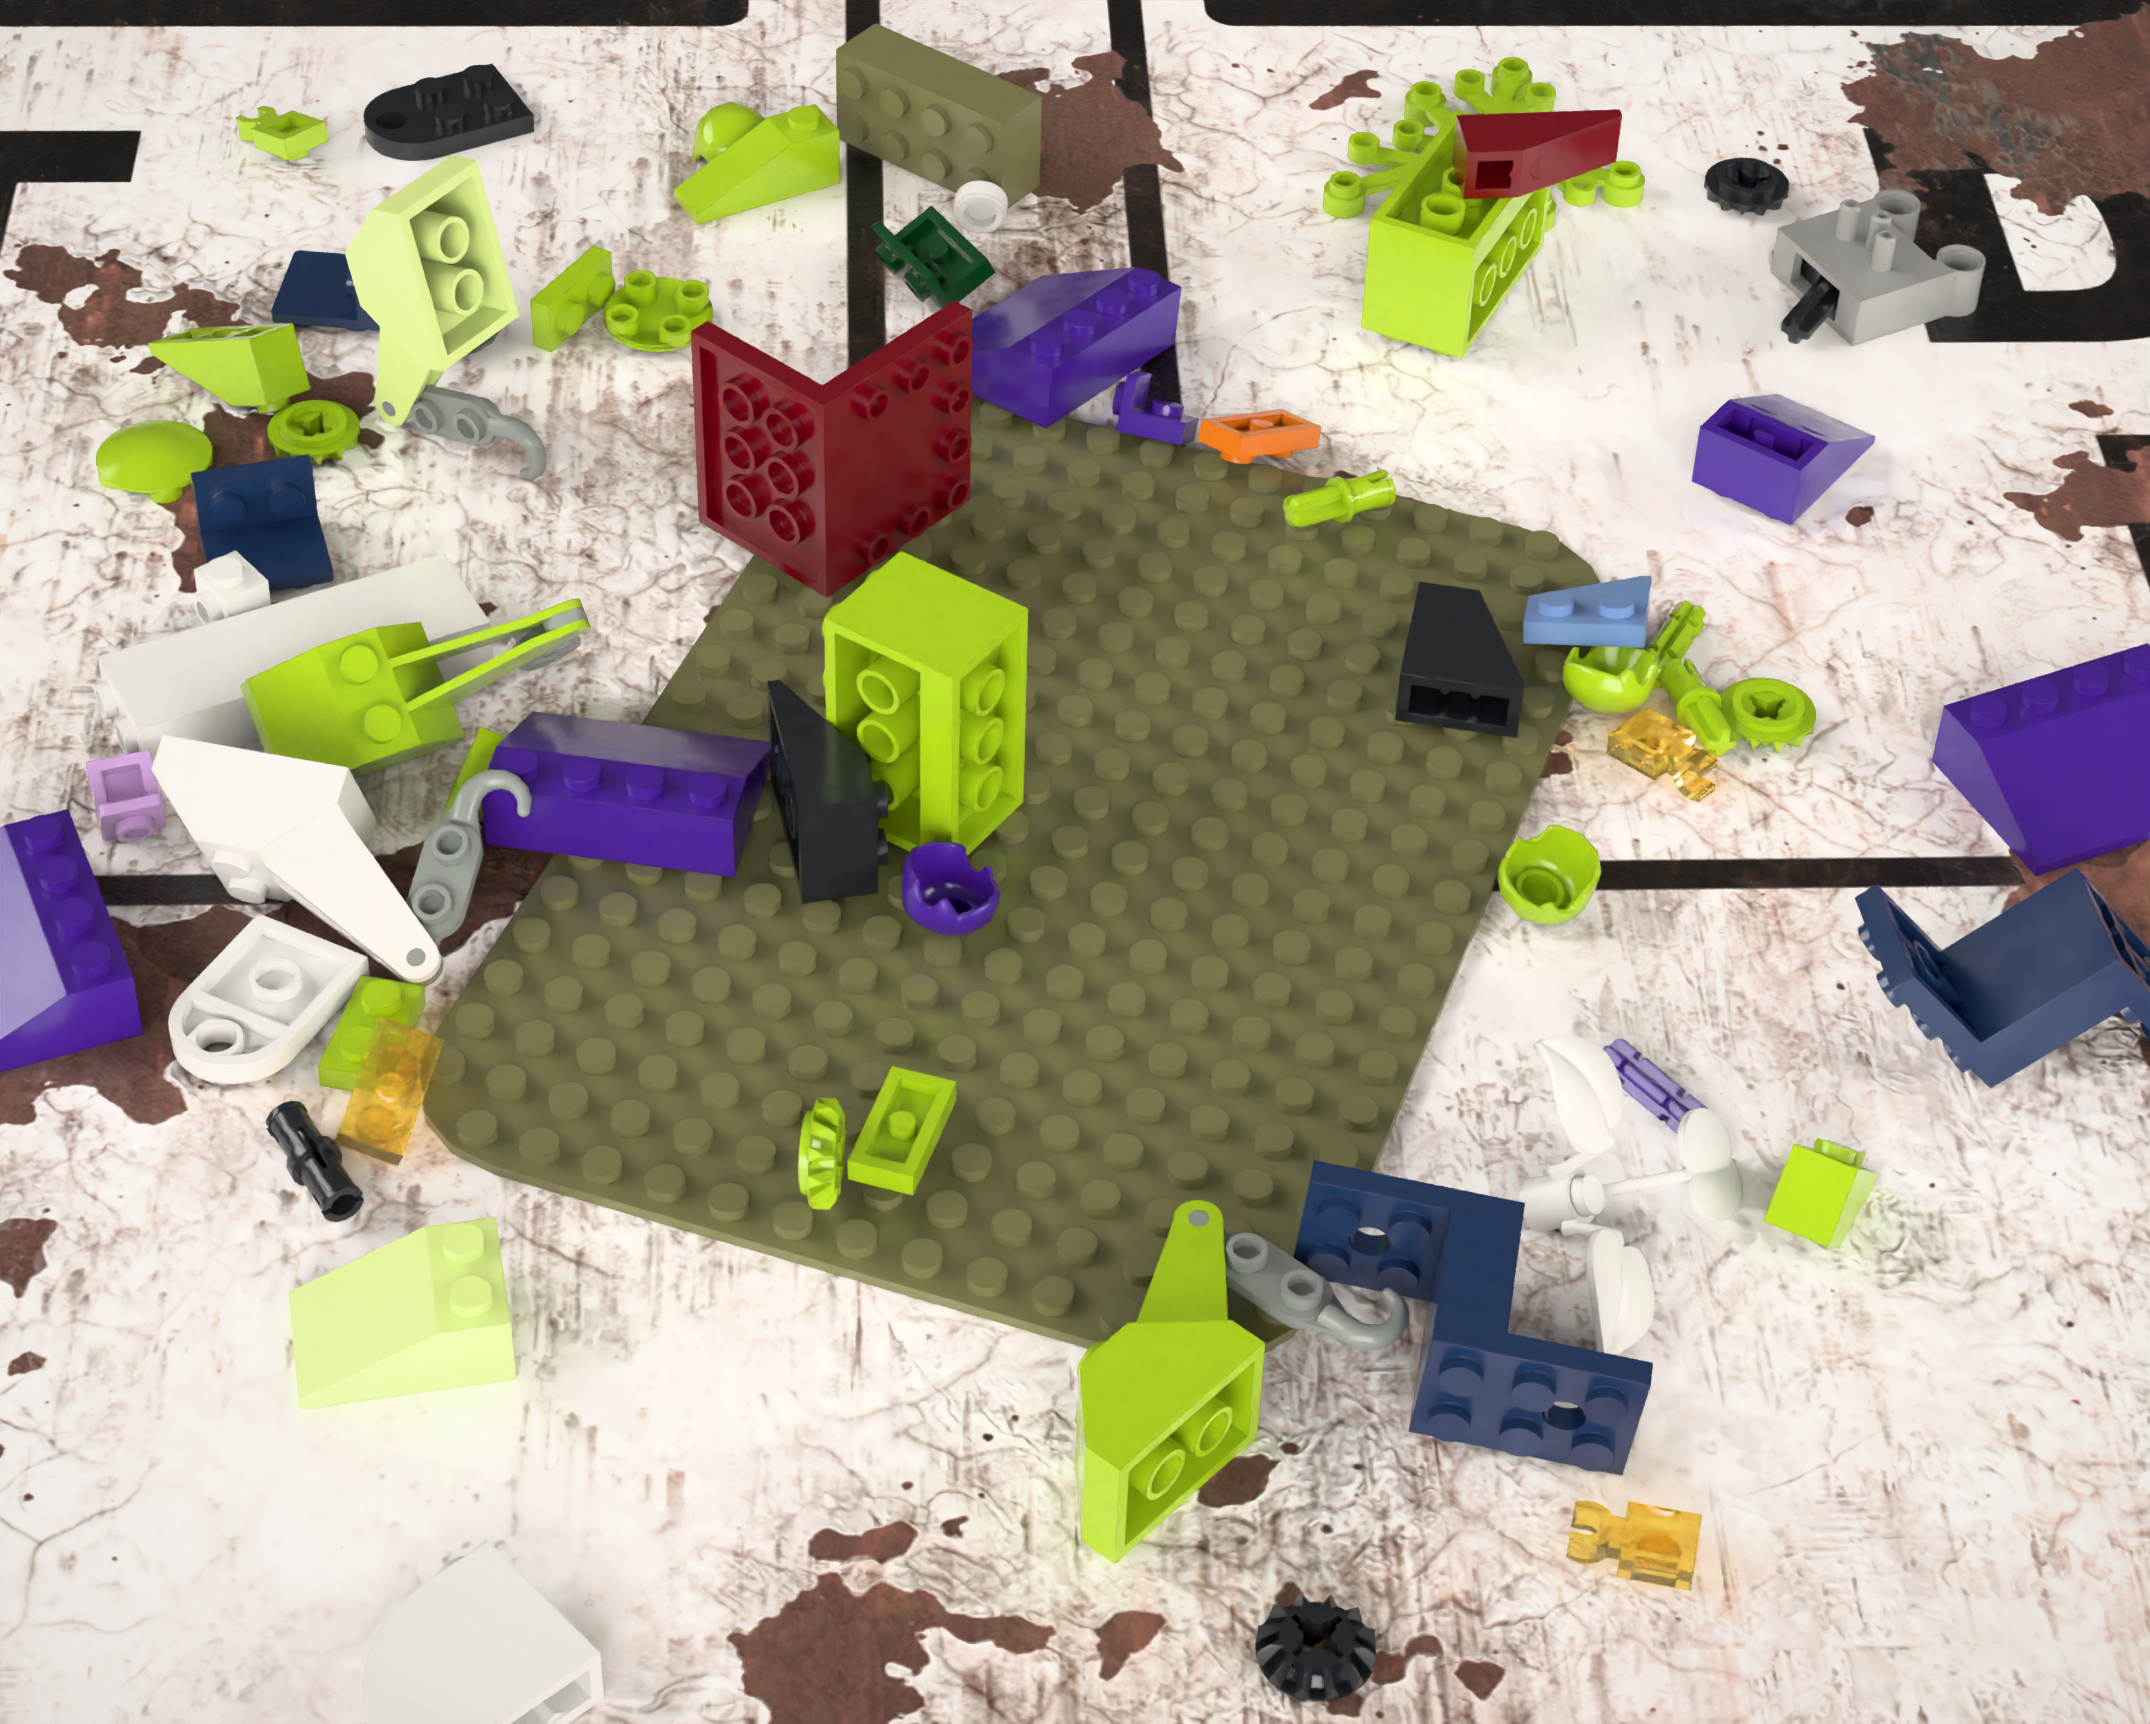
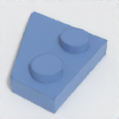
(1591, 614)

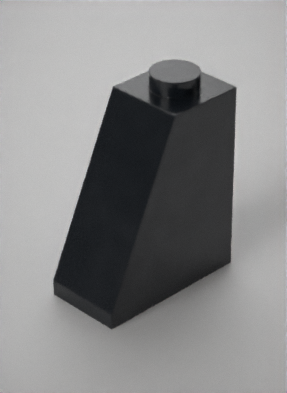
(1458, 666)

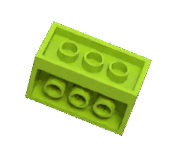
(1445, 260)
(934, 696)

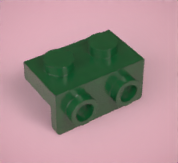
(933, 257)

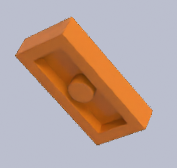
(1259, 434)

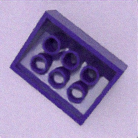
(1070, 339)
(2057, 759)
(628, 793)
(59, 952)

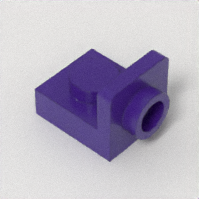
(1159, 421)

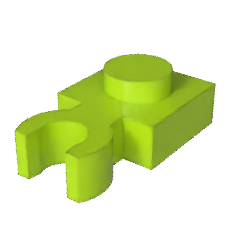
(284, 135)

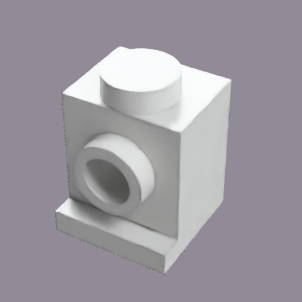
(227, 589)

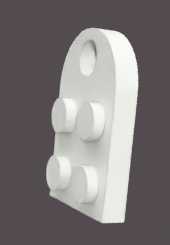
(264, 998)

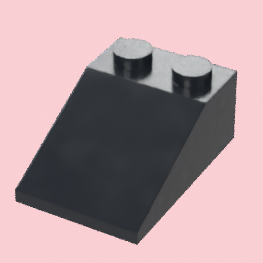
(824, 801)

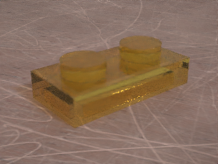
(389, 1091)

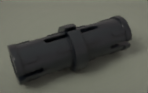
(314, 1161)

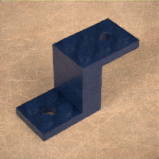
(2015, 981)
(1471, 1374)

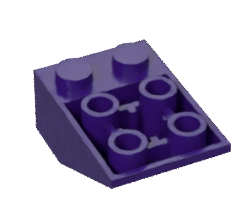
(1774, 454)

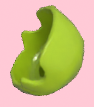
(722, 128)
(1610, 678)
(1549, 875)

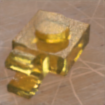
(1658, 746)

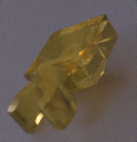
(1649, 1542)

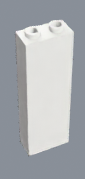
(193, 678)

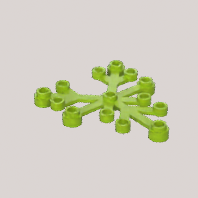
(1425, 107)

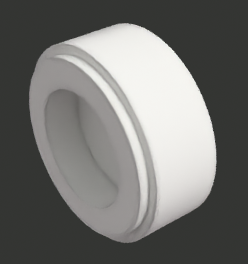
(980, 206)

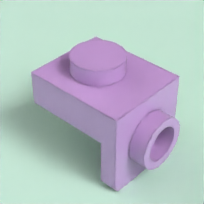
(126, 796)

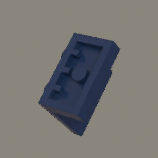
(320, 293)
(267, 517)

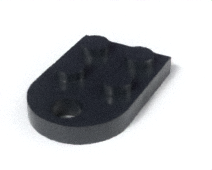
(446, 115)

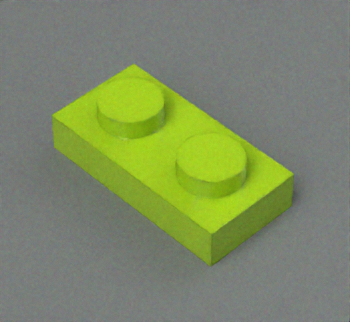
(572, 298)
(350, 1040)
(902, 1130)

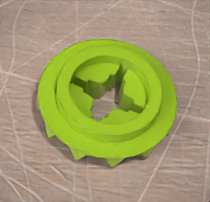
(298, 428)
(1768, 698)
(822, 1153)

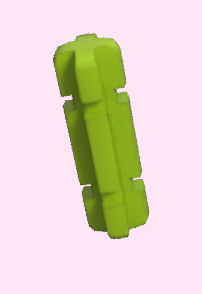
(1677, 634)

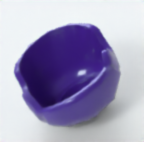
(946, 891)

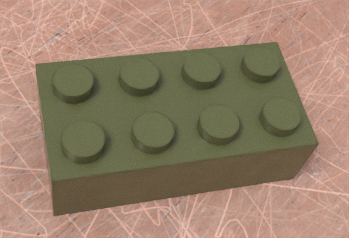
(936, 114)

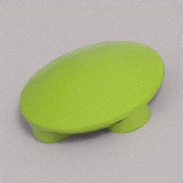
(656, 311)
(153, 458)

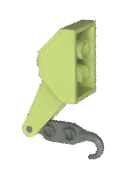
(438, 290)

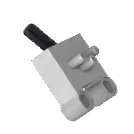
(1868, 274)

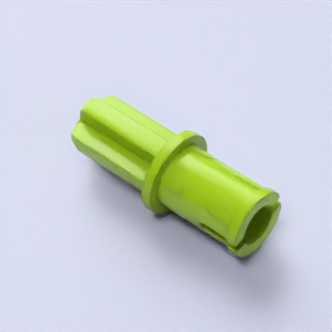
(1340, 499)
(1697, 706)

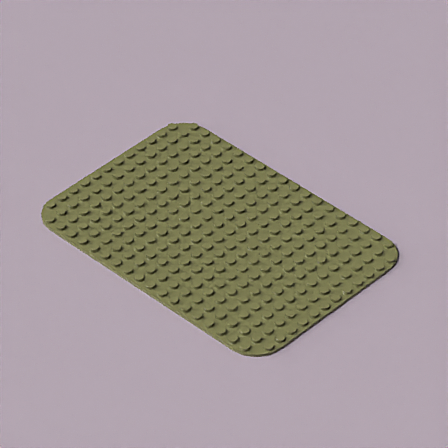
(1202, 930)

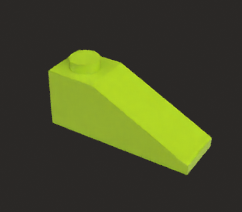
(767, 165)
(239, 363)

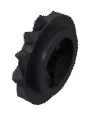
(1758, 188)
(1315, 1673)

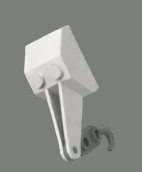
(305, 836)

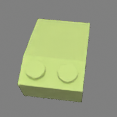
(406, 1319)

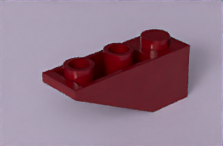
(1532, 150)

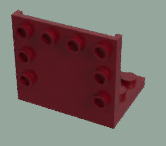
(835, 469)

